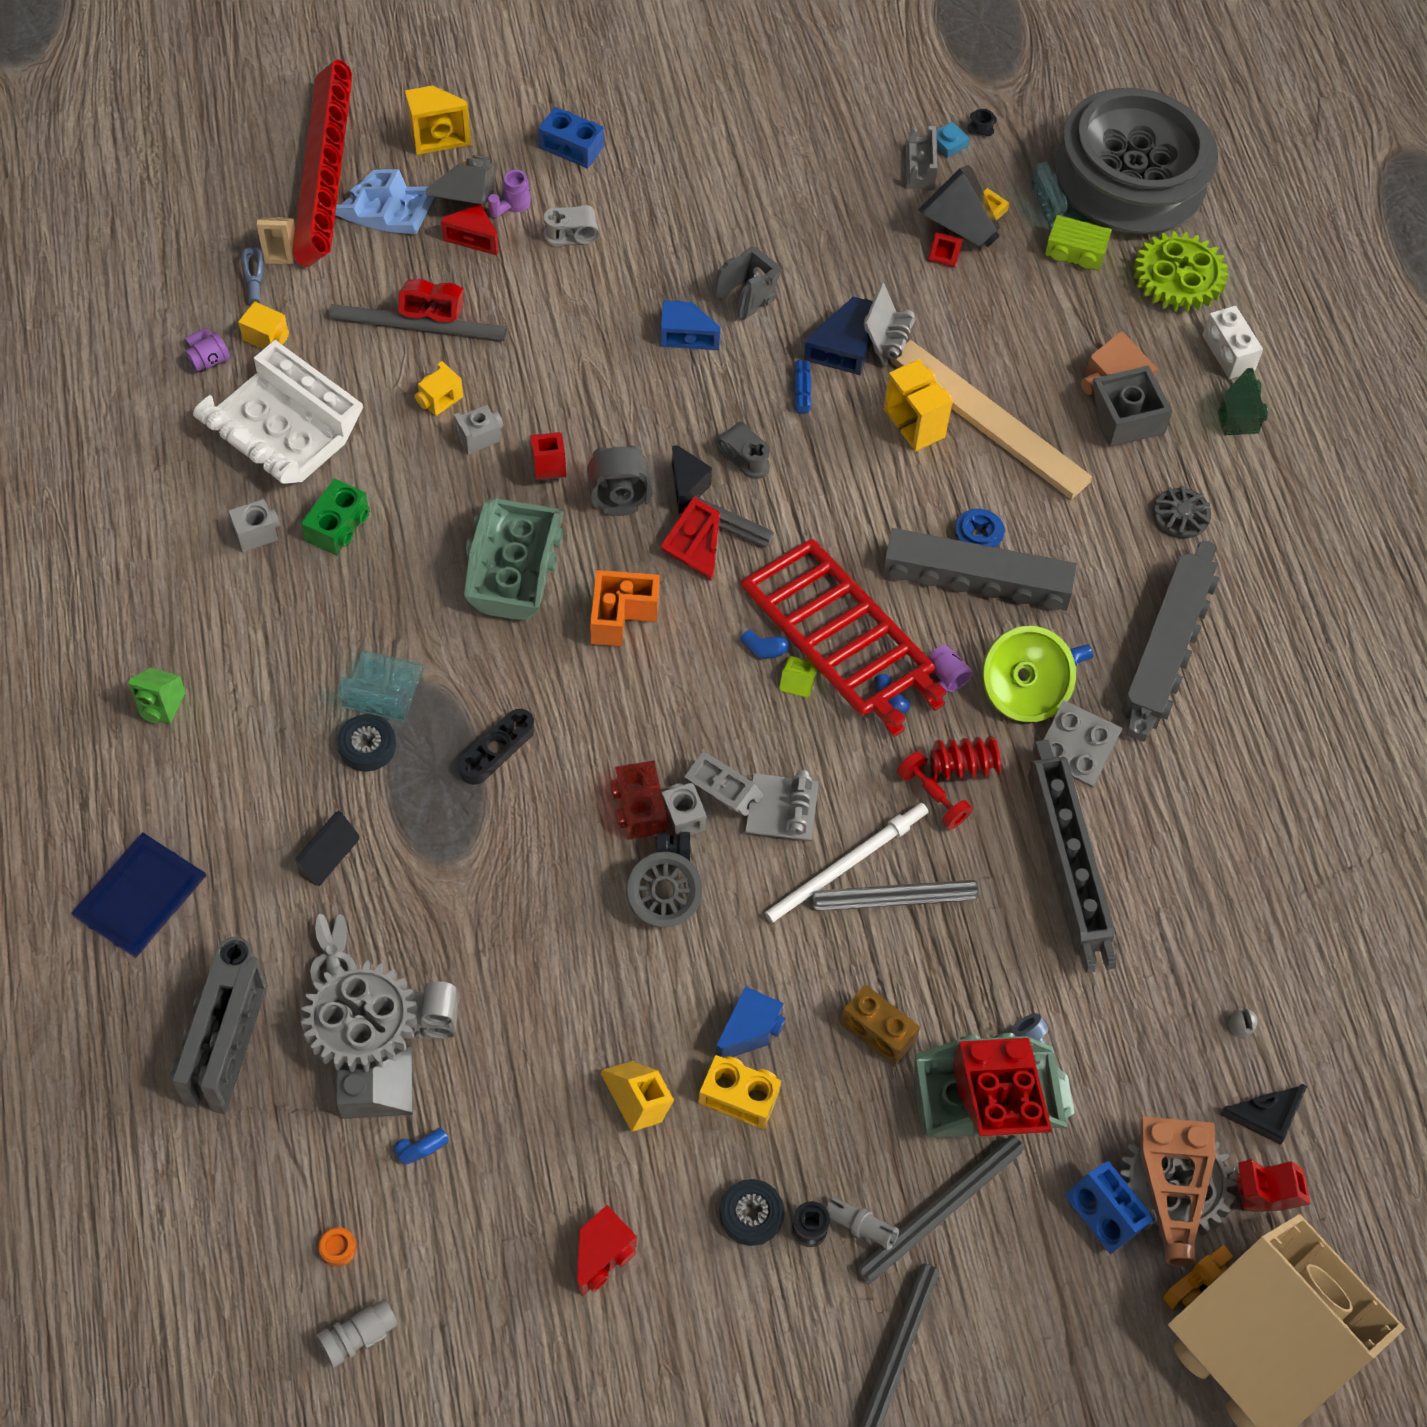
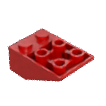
(1001, 1087)

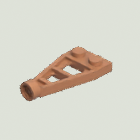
(1177, 1140)

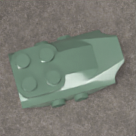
(511, 557)
(938, 1099)

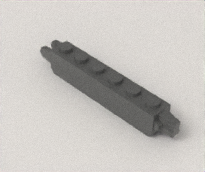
(1169, 641)
(1071, 857)

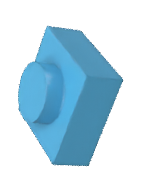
(951, 139)

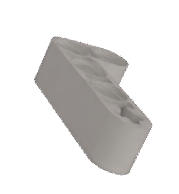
(435, 1011)

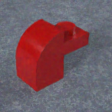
(548, 456)
(1272, 1187)

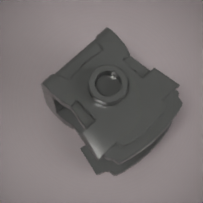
(745, 269)

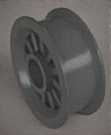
(680, 864)

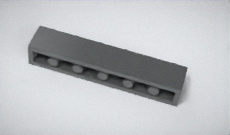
(979, 569)

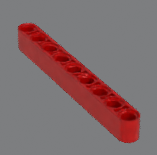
(322, 164)

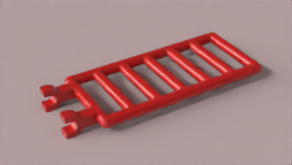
(878, 702)

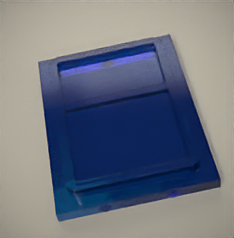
(139, 894)

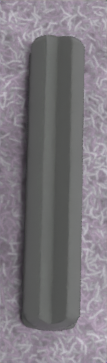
(742, 526)

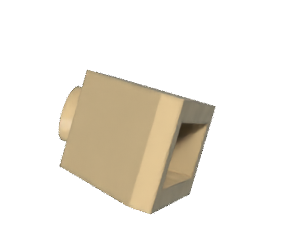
(276, 239)

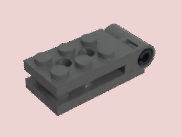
(220, 1027)

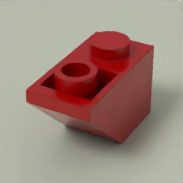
(602, 1246)

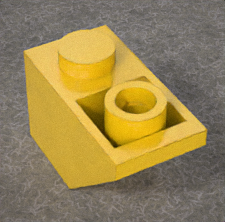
(638, 1094)

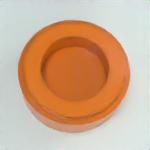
(337, 1247)

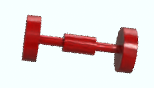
(912, 767)

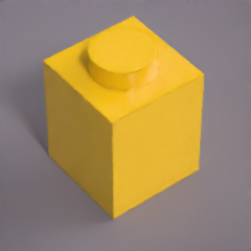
(262, 326)

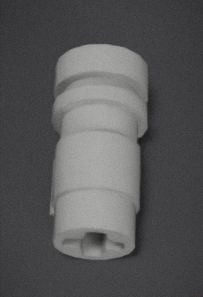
(360, 1330)

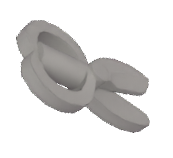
(331, 945)

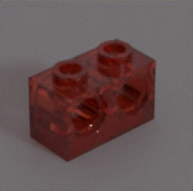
(643, 799)

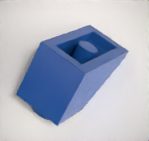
(688, 327)
(751, 1024)

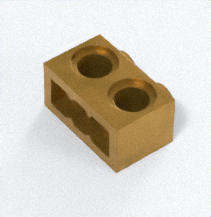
(880, 1025)

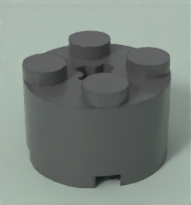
(619, 480)

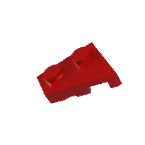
(695, 538)

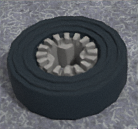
(368, 728)
(761, 1197)

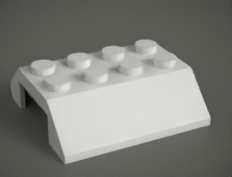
(284, 415)

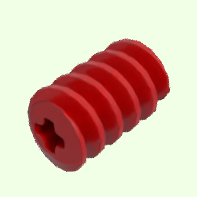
(965, 757)

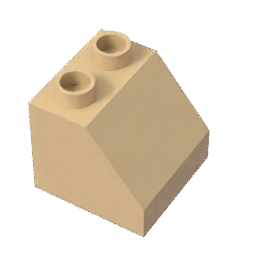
(1283, 1328)

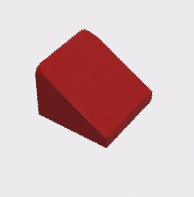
(945, 249)

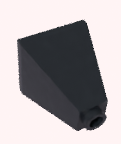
(963, 208)

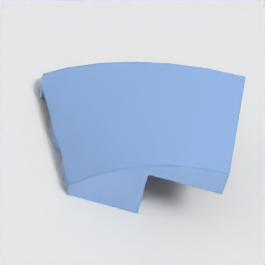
(386, 203)

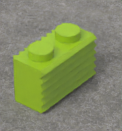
(1078, 242)

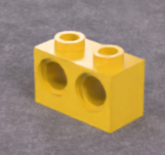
(735, 1099)

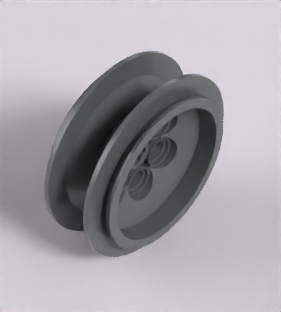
(1135, 160)

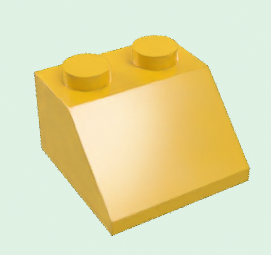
(437, 120)

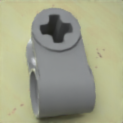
(573, 224)

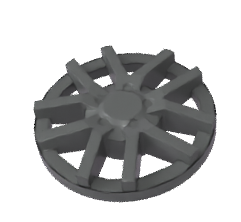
(1182, 512)

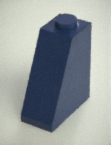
(842, 338)

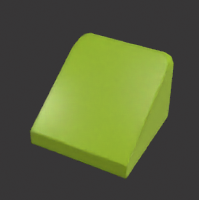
(798, 676)

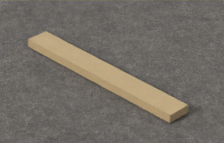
(1002, 426)

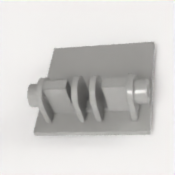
(886, 327)
(1083, 740)
(785, 808)

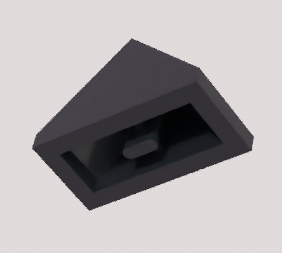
(690, 476)

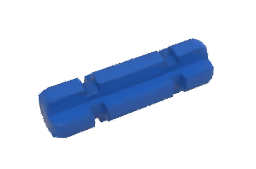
(802, 386)

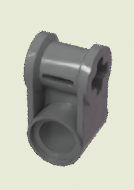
(745, 450)

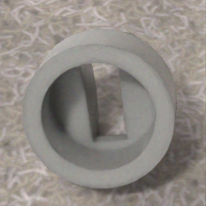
(1237, 1023)

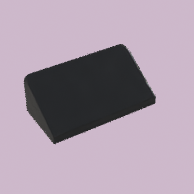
(327, 849)

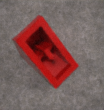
(471, 229)

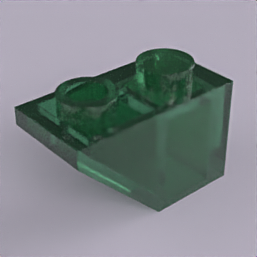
(1242, 406)

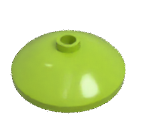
(1048, 671)

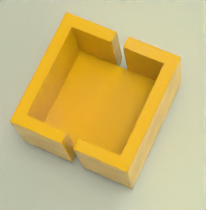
(916, 395)

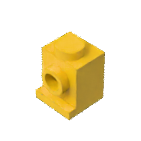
(439, 390)

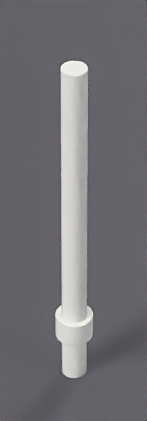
(896, 827)

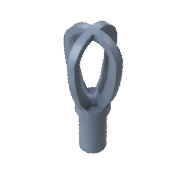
(253, 282)

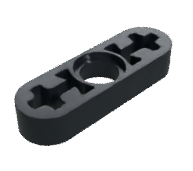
(499, 732)

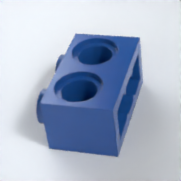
(571, 137)
(1109, 1207)

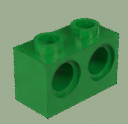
(332, 514)

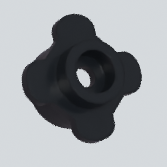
(982, 122)

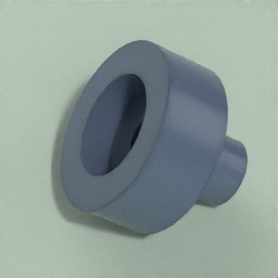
(1031, 1026)

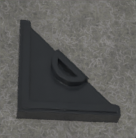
(1268, 1114)

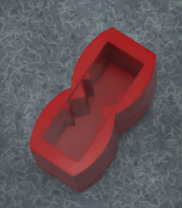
(422, 299)

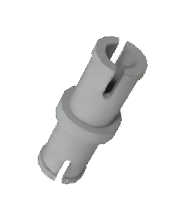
(862, 1223)

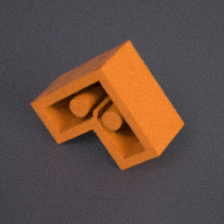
(620, 598)

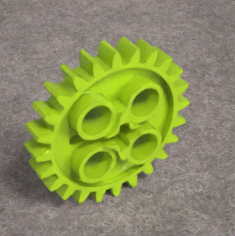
(1180, 271)

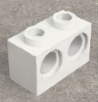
(1232, 341)

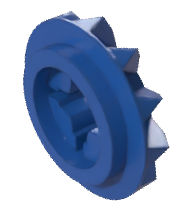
(980, 520)

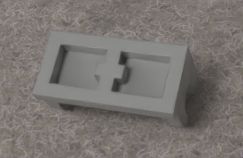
(921, 160)
(723, 783)

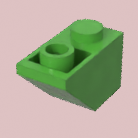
(157, 694)

